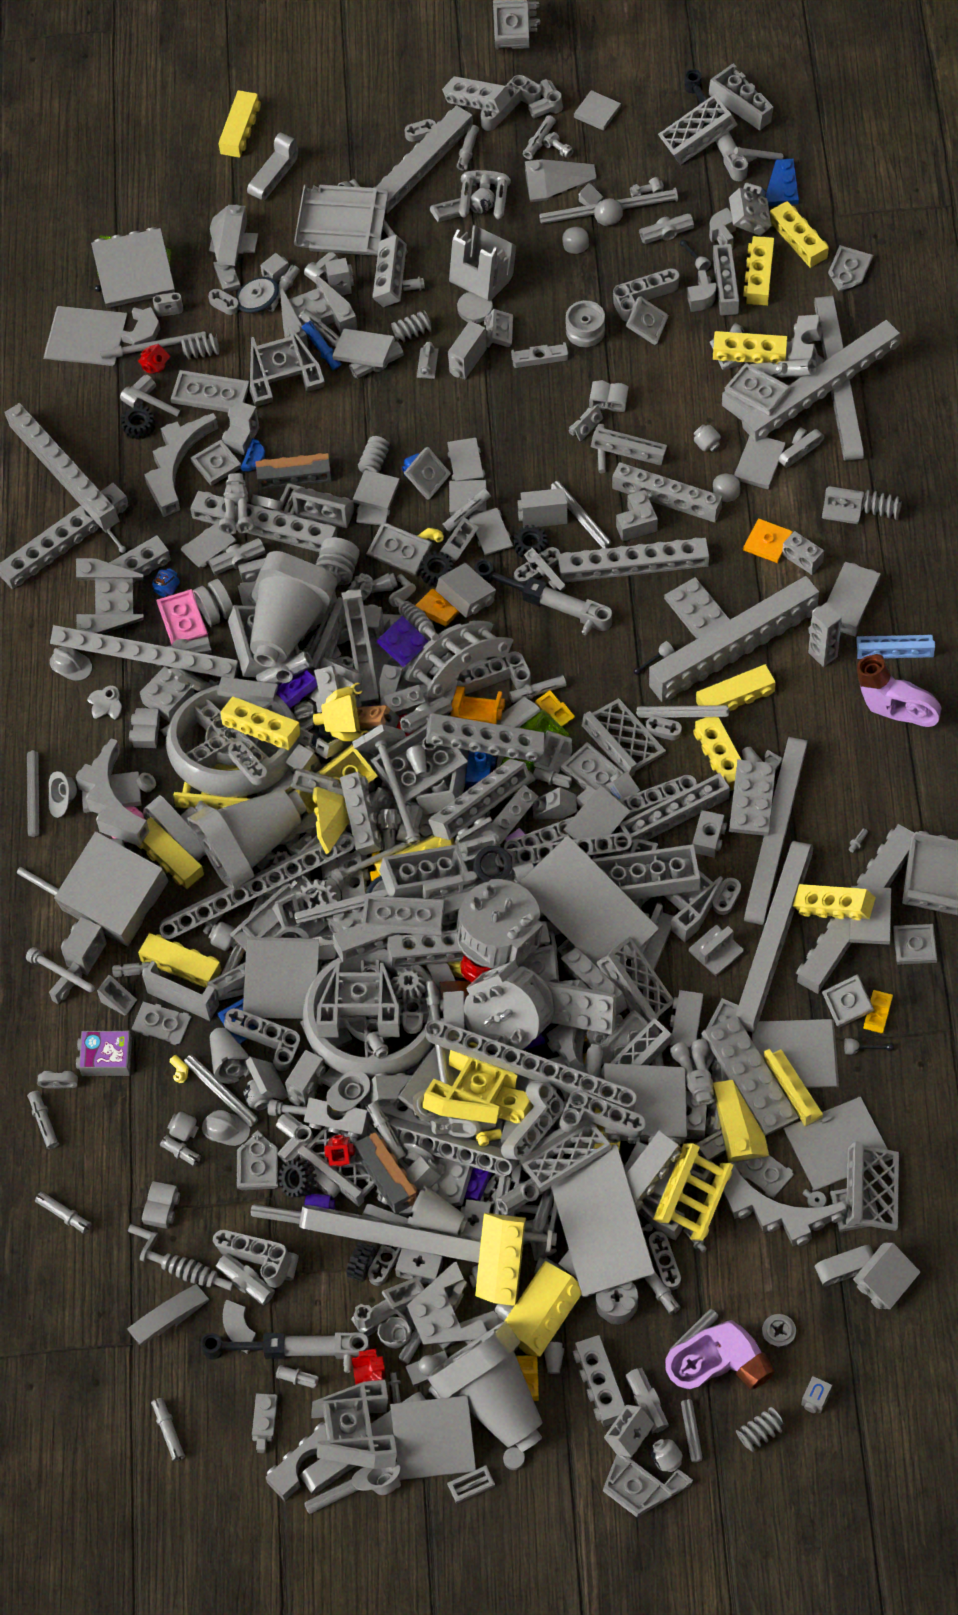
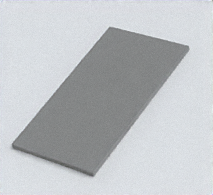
(586, 902)
(602, 1224)

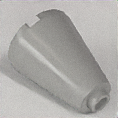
(227, 1057)
(436, 1213)

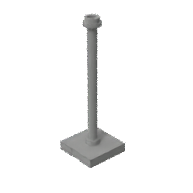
(377, 742)

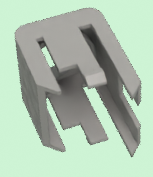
(479, 261)

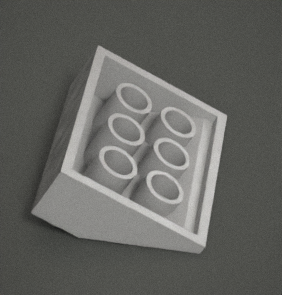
(241, 628)
(440, 763)

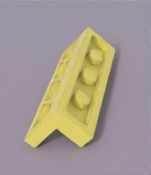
(792, 1087)

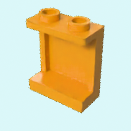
(477, 708)

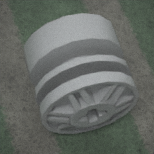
(339, 558)

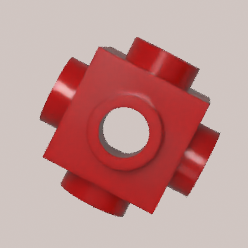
(153, 359)
(337, 1156)

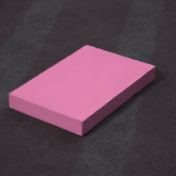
(182, 616)

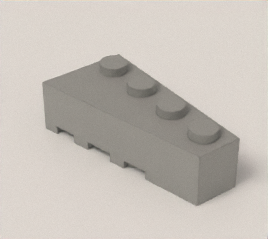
(741, 97)
(444, 791)

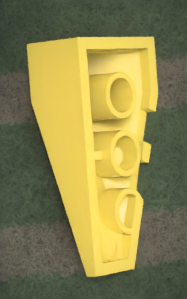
(331, 817)
(739, 1127)

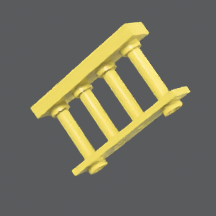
(187, 800)
(674, 1193)

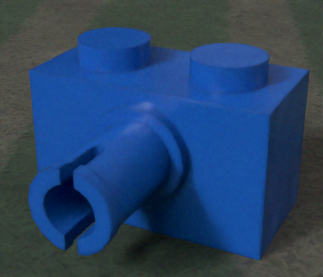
(478, 767)

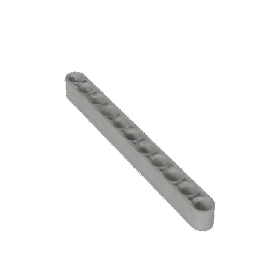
(842, 396)
(639, 799)
(773, 843)
(250, 892)
(773, 936)
(523, 1058)
(390, 1233)

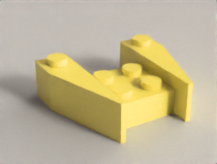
(472, 1091)

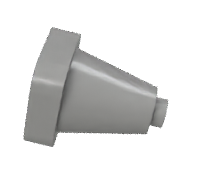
(288, 601)
(245, 832)
(494, 1386)

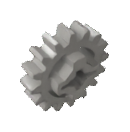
(320, 892)

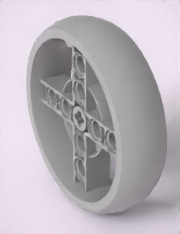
(196, 764)
(362, 1025)

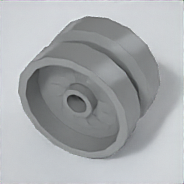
(585, 323)
(213, 602)

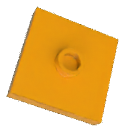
(767, 540)
(437, 608)

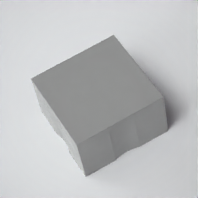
(111, 888)

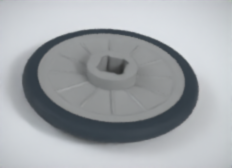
(257, 294)

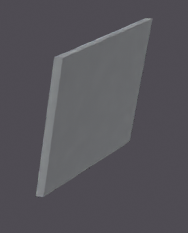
(83, 333)
(279, 975)
(806, 1044)
(433, 1437)

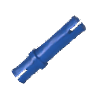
(321, 345)

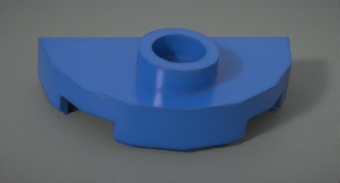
(254, 453)

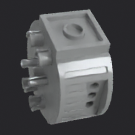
(514, 23)
(498, 924)
(508, 1005)

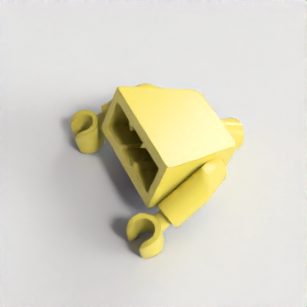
(341, 714)

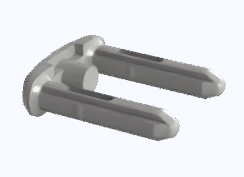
(485, 178)

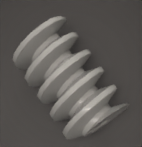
(411, 326)
(200, 346)
(374, 454)
(881, 504)
(760, 1429)

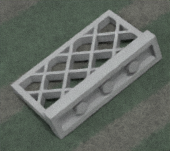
(704, 136)
(608, 742)
(616, 973)
(558, 1143)
(343, 1182)
(855, 1188)

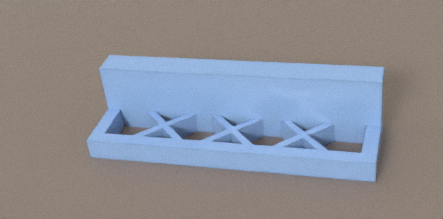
(896, 646)

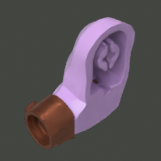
(893, 697)
(715, 1353)

